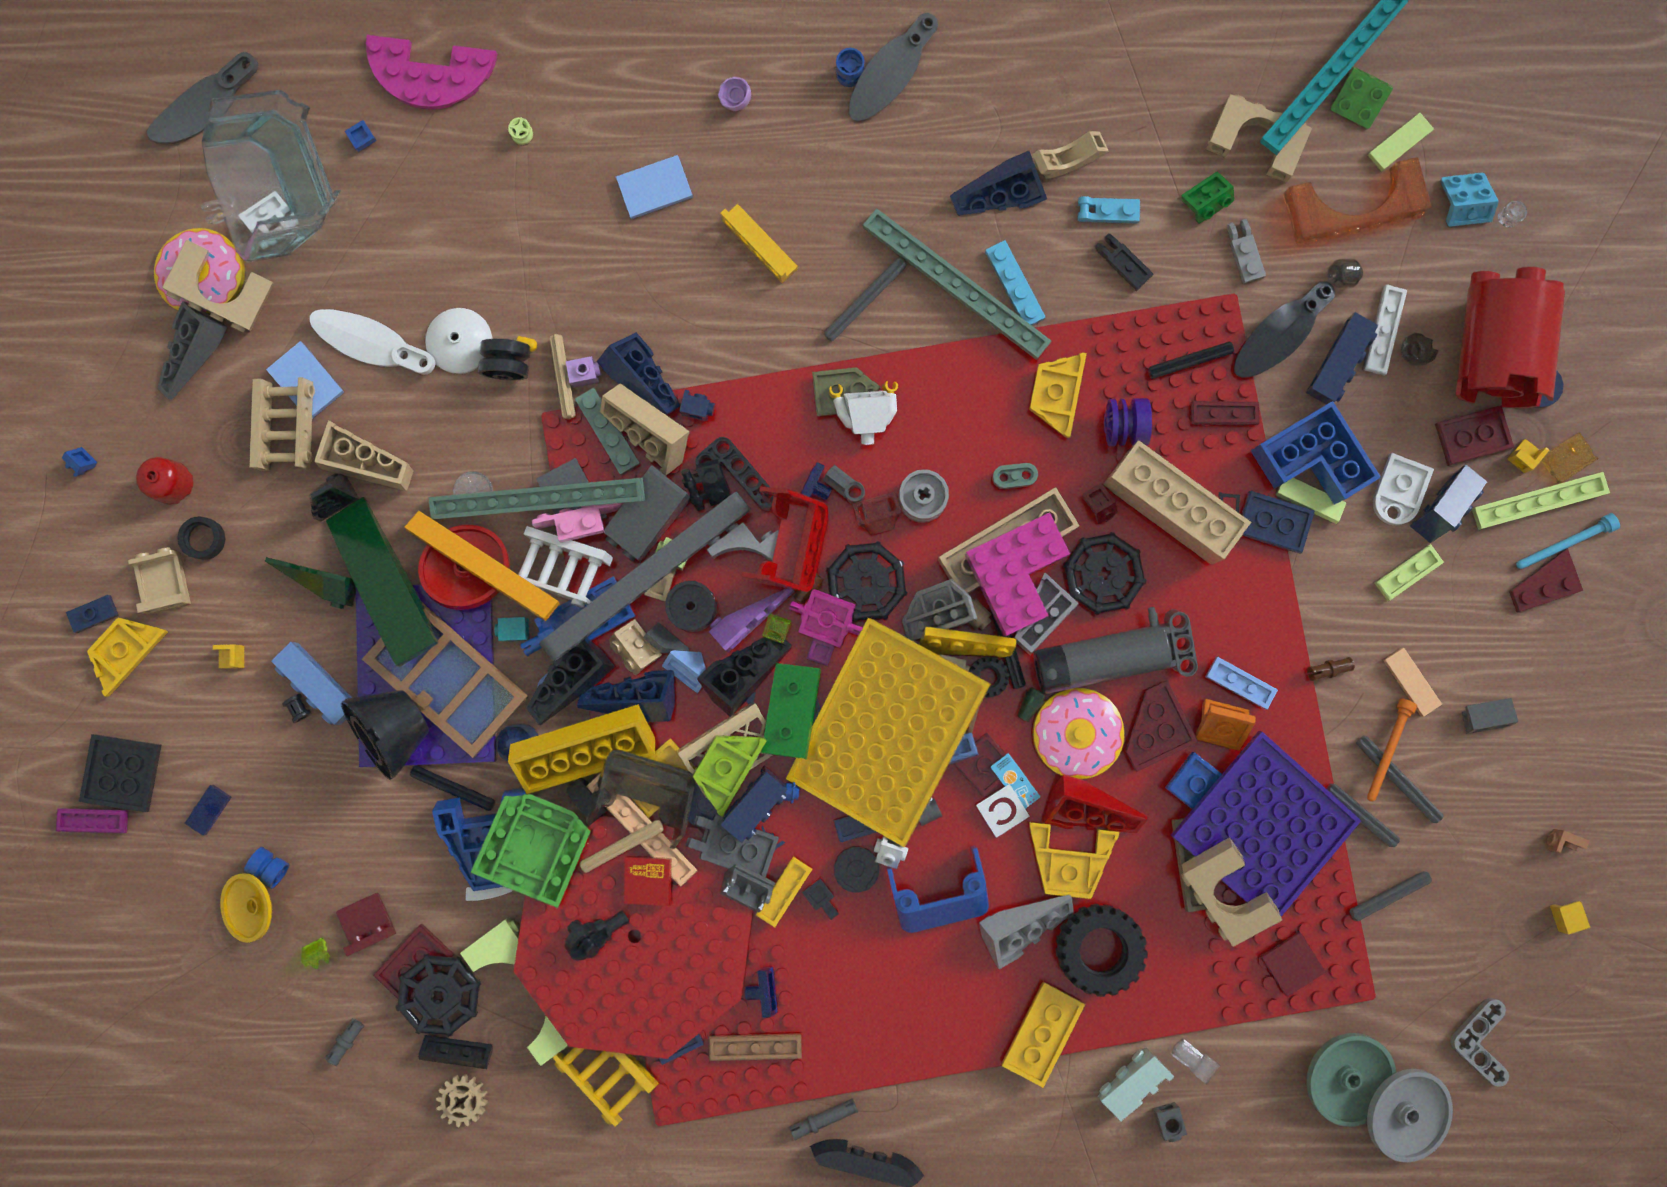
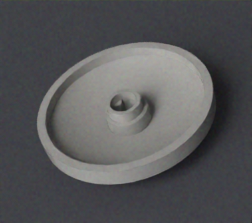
(1409, 1115)

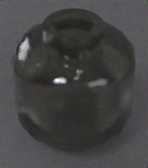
(1345, 273)

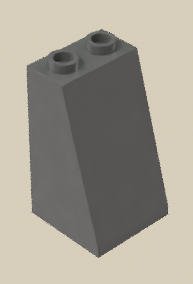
(642, 523)

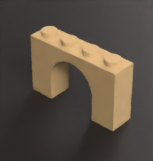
(1240, 113)
(183, 284)
(1235, 922)

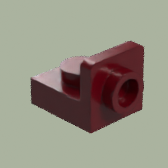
(1101, 503)

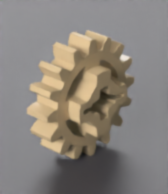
(466, 1108)

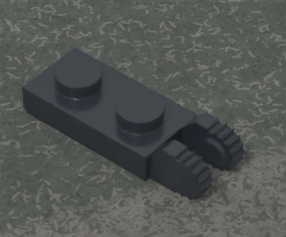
(1125, 262)

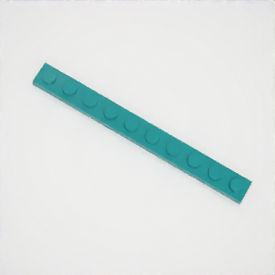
(1331, 74)

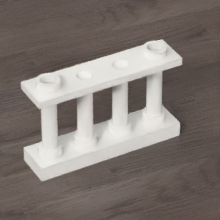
(576, 552)

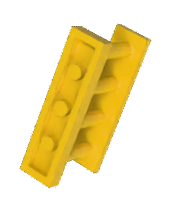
(627, 1065)

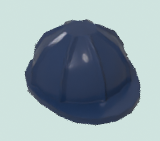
(510, 735)

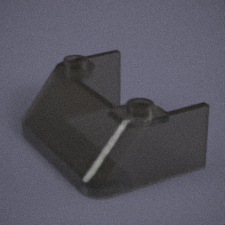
(647, 782)

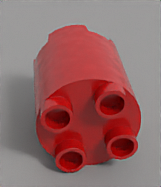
(1511, 337)

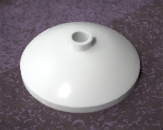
(462, 354)

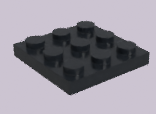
(120, 773)

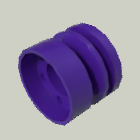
(1130, 422)

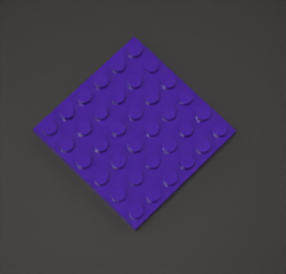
(1274, 817)

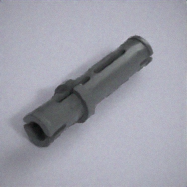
(823, 1119)

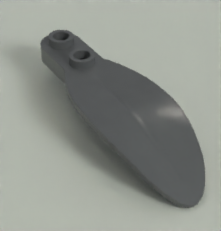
(890, 70)
(189, 112)

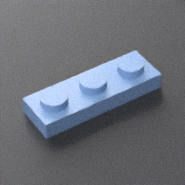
(1241, 683)

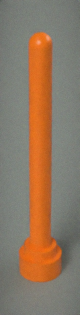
(1405, 710)

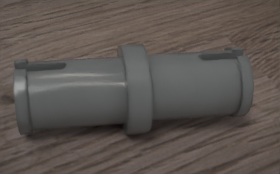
(344, 1041)

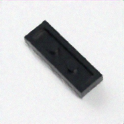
(455, 1052)

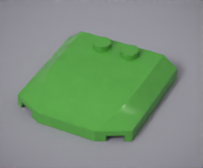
(532, 848)

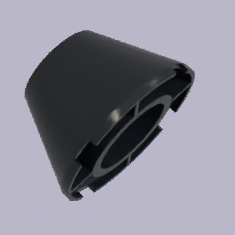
(388, 728)

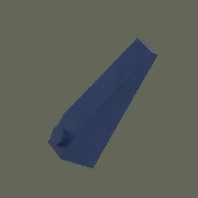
(652, 693)

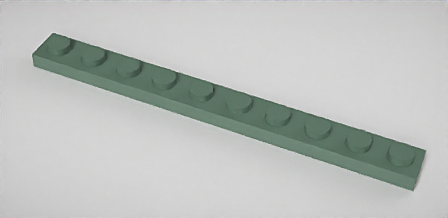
(957, 284)
(537, 498)

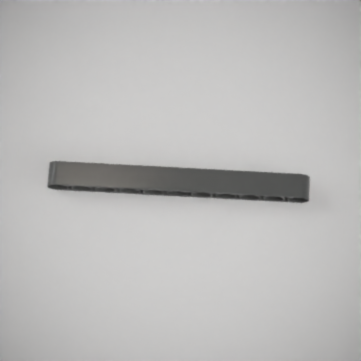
(644, 576)

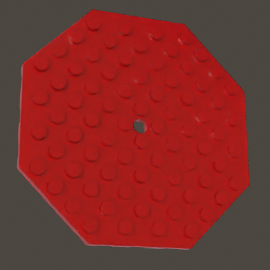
(644, 993)

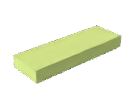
(1400, 142)
(1311, 498)
(1409, 572)

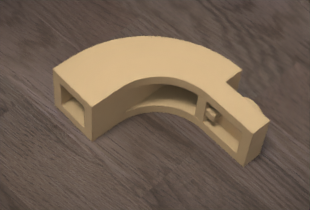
(1070, 157)

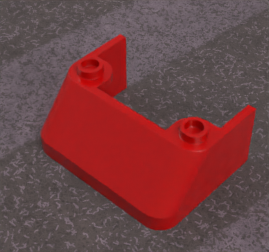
(797, 541)

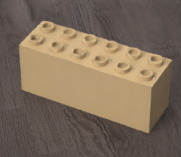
(1176, 503)

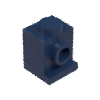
(696, 406)

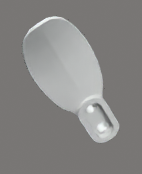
(368, 341)

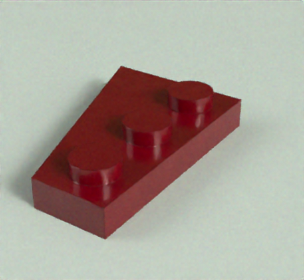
(1549, 583)

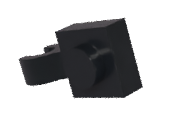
(820, 896)

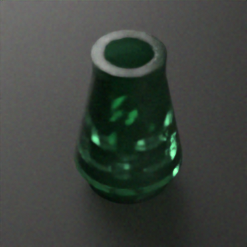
(1031, 702)

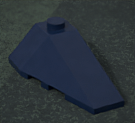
(1005, 186)
(632, 365)

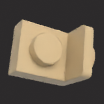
(662, 588)

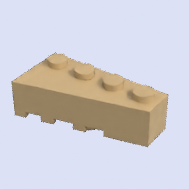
(646, 427)
(357, 458)

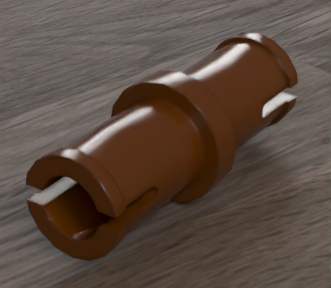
(1330, 668)

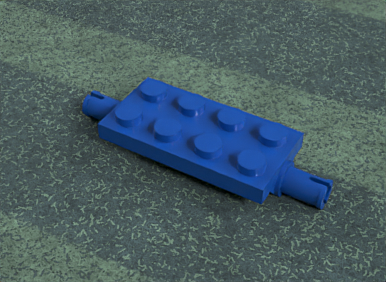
(568, 610)

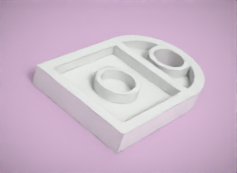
(1401, 487)

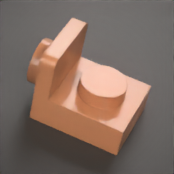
(1561, 838)

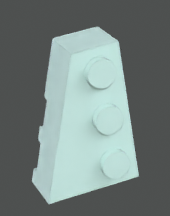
(1133, 1084)

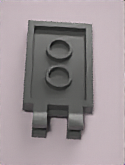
(725, 850)

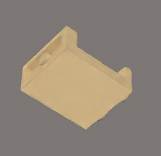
(160, 581)

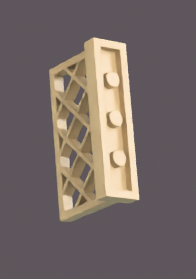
(724, 728)

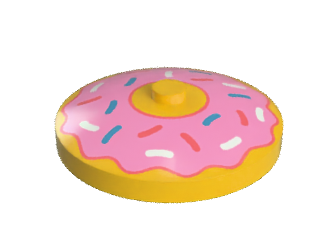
(221, 275)
(1078, 733)

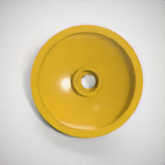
(246, 907)

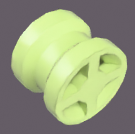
(518, 126)

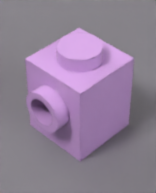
(583, 371)

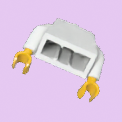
(866, 411)

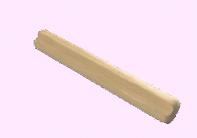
(562, 378)
(621, 846)

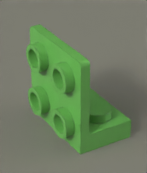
(1361, 97)

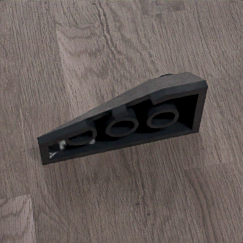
(569, 679)

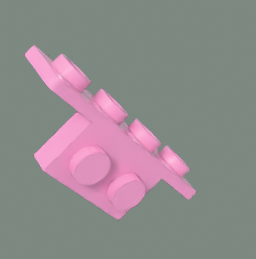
(576, 523)

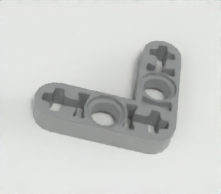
(1473, 1046)

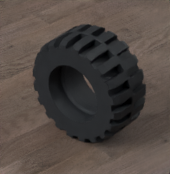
(1131, 957)

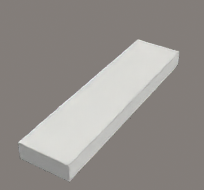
(1388, 319)

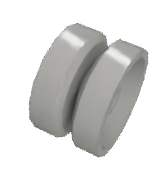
(928, 483)

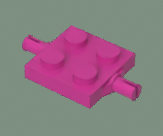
(826, 618)

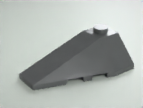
(193, 342)

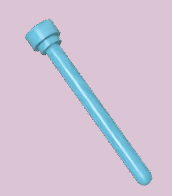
(1608, 523)

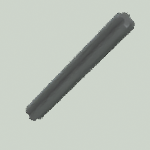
(865, 299)
(1401, 781)

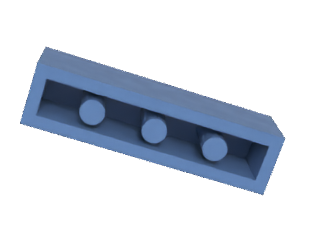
(313, 681)

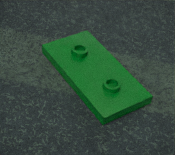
(791, 711)

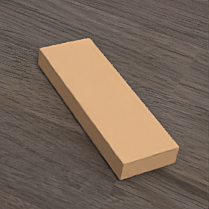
(1412, 682)

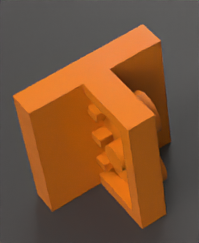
(1224, 724)

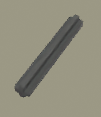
(1366, 818)
(1390, 896)

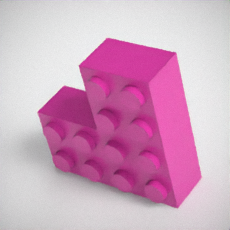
(1004, 570)

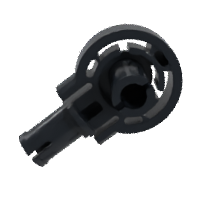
(592, 935)

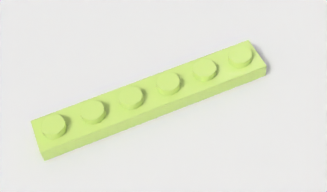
(1540, 500)

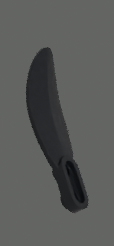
(1282, 332)

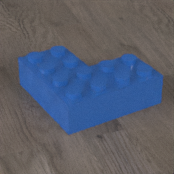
(1324, 445)

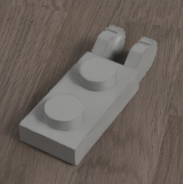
(1246, 253)

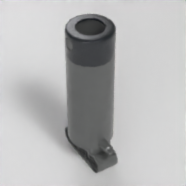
(1117, 655)

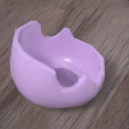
(734, 94)

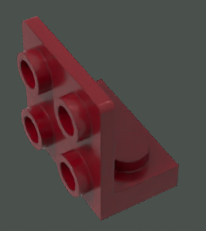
(365, 923)

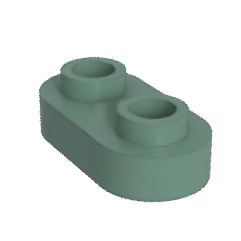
(1014, 475)

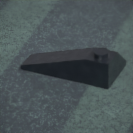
(332, 497)
(736, 677)

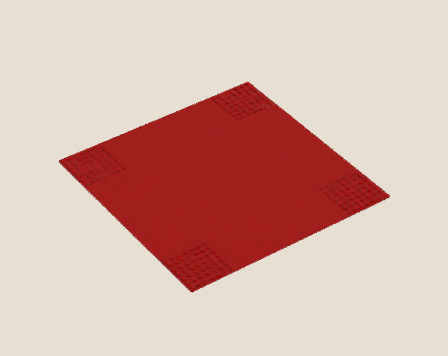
(931, 1001)

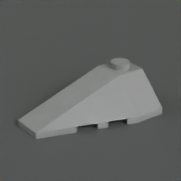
(1014, 929)

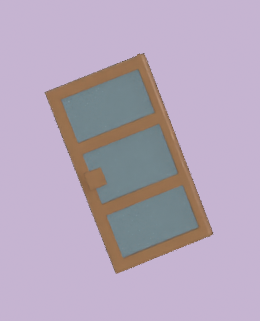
(452, 686)

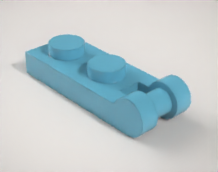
(1109, 210)

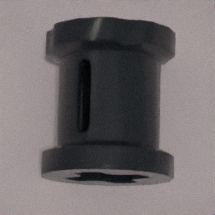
(296, 708)

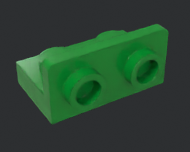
(1209, 197)

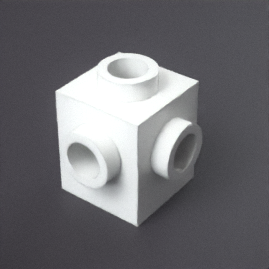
(889, 852)

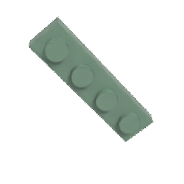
(607, 433)

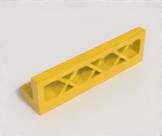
(759, 243)

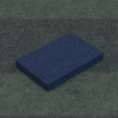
(1277, 522)

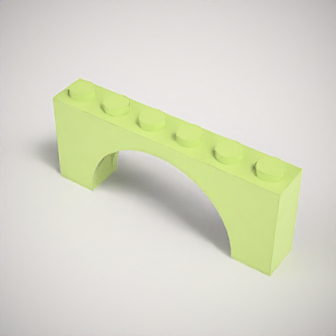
(500, 947)

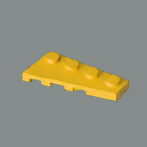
(966, 643)

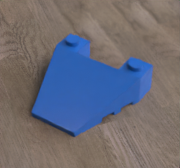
(466, 836)

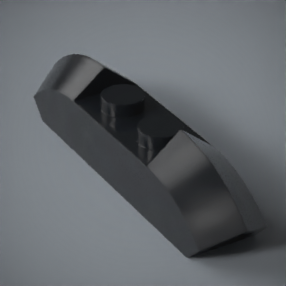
(877, 1166)

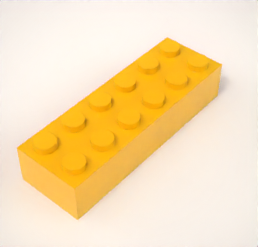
(579, 749)

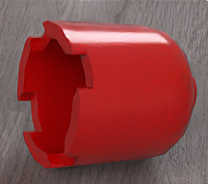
(164, 480)

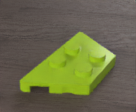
(726, 767)

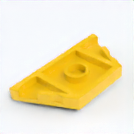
(1057, 392)
(121, 651)

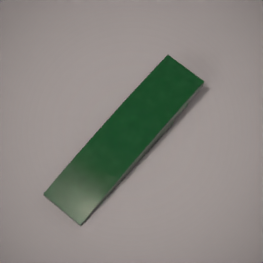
(382, 582)

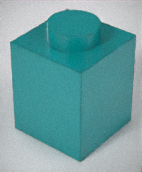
(512, 629)

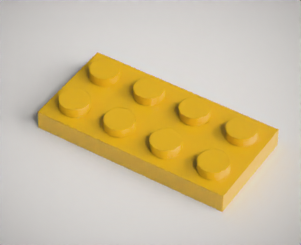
(1043, 1034)

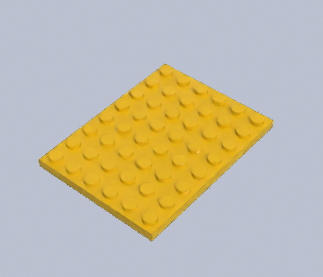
(888, 731)

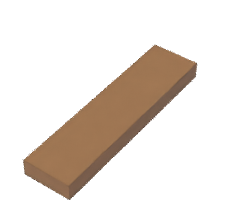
(755, 1047)

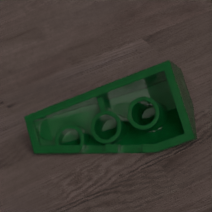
(328, 586)

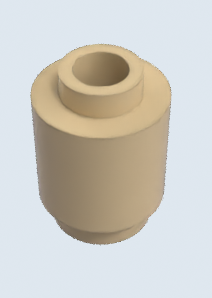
(982, 615)

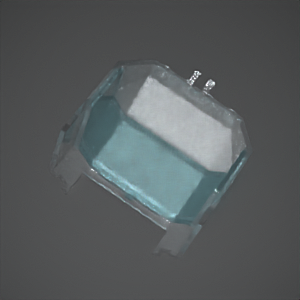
(258, 148)

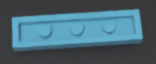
(1014, 283)

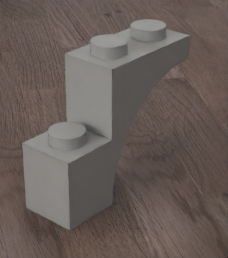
(741, 538)

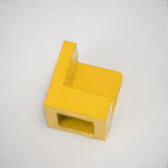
(1527, 456)
(230, 656)
(1570, 917)

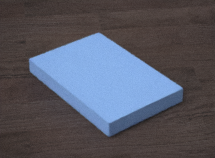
(654, 187)
(302, 363)

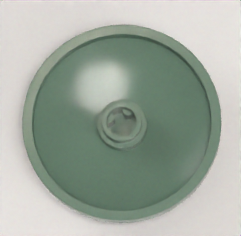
(1347, 1076)

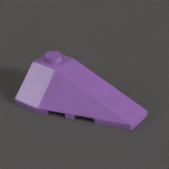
(738, 625)

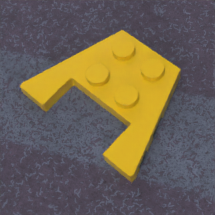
(1070, 871)

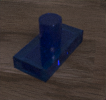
(814, 487)
(208, 810)
(764, 992)

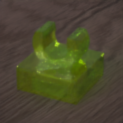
(776, 628)
(314, 952)

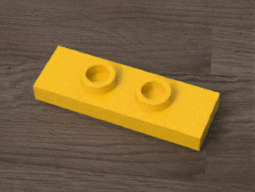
(784, 891)

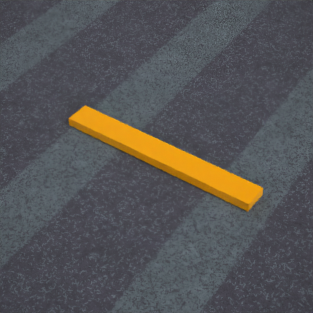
(482, 565)

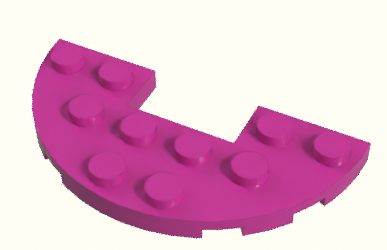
(428, 84)

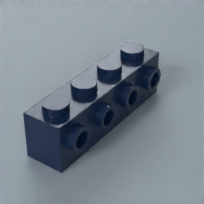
(1342, 359)

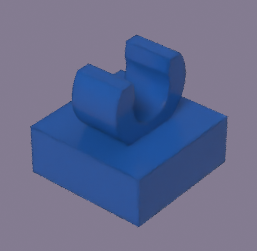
(79, 461)

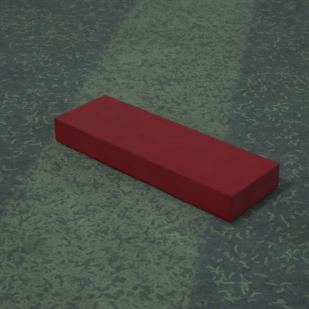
(1224, 413)

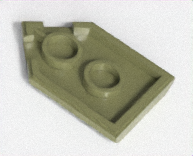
(850, 379)

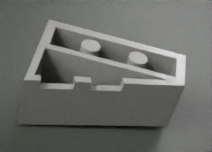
(1058, 606)

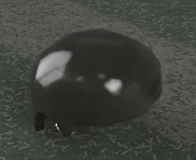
(1418, 350)

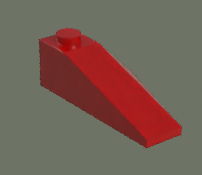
(1082, 804)

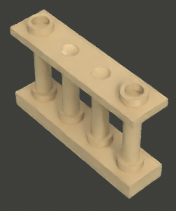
(261, 424)

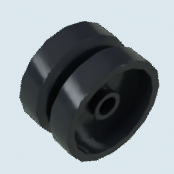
(504, 359)
(700, 616)

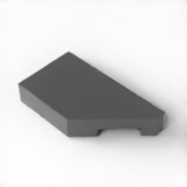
(664, 640)

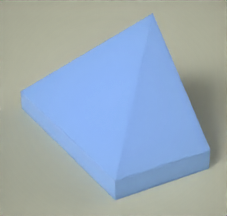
(686, 667)

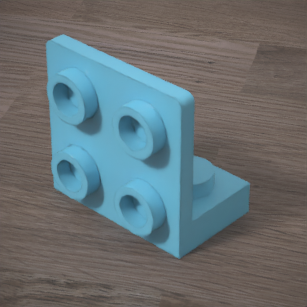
(1470, 199)

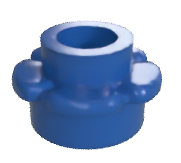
(792, 792)

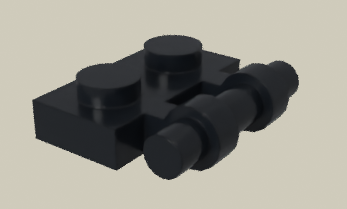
(713, 482)

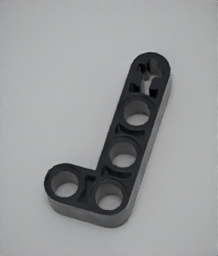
(741, 476)

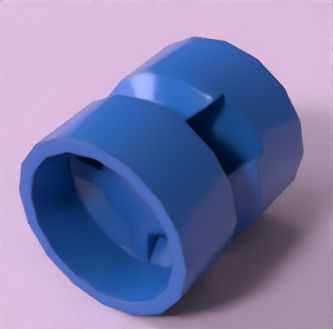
(849, 66)
(264, 866)

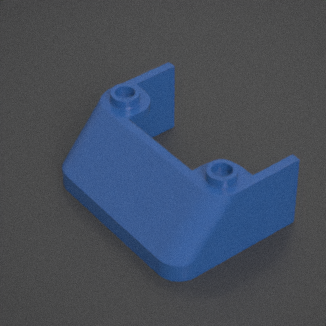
(922, 917)

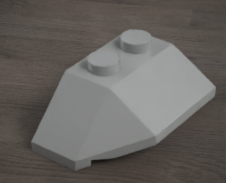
(938, 607)

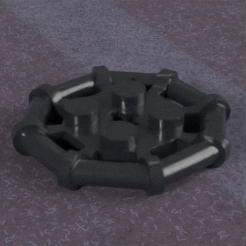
(1111, 562)
(879, 579)
(436, 1008)

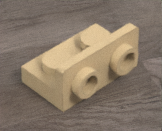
(633, 647)

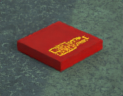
(647, 880)

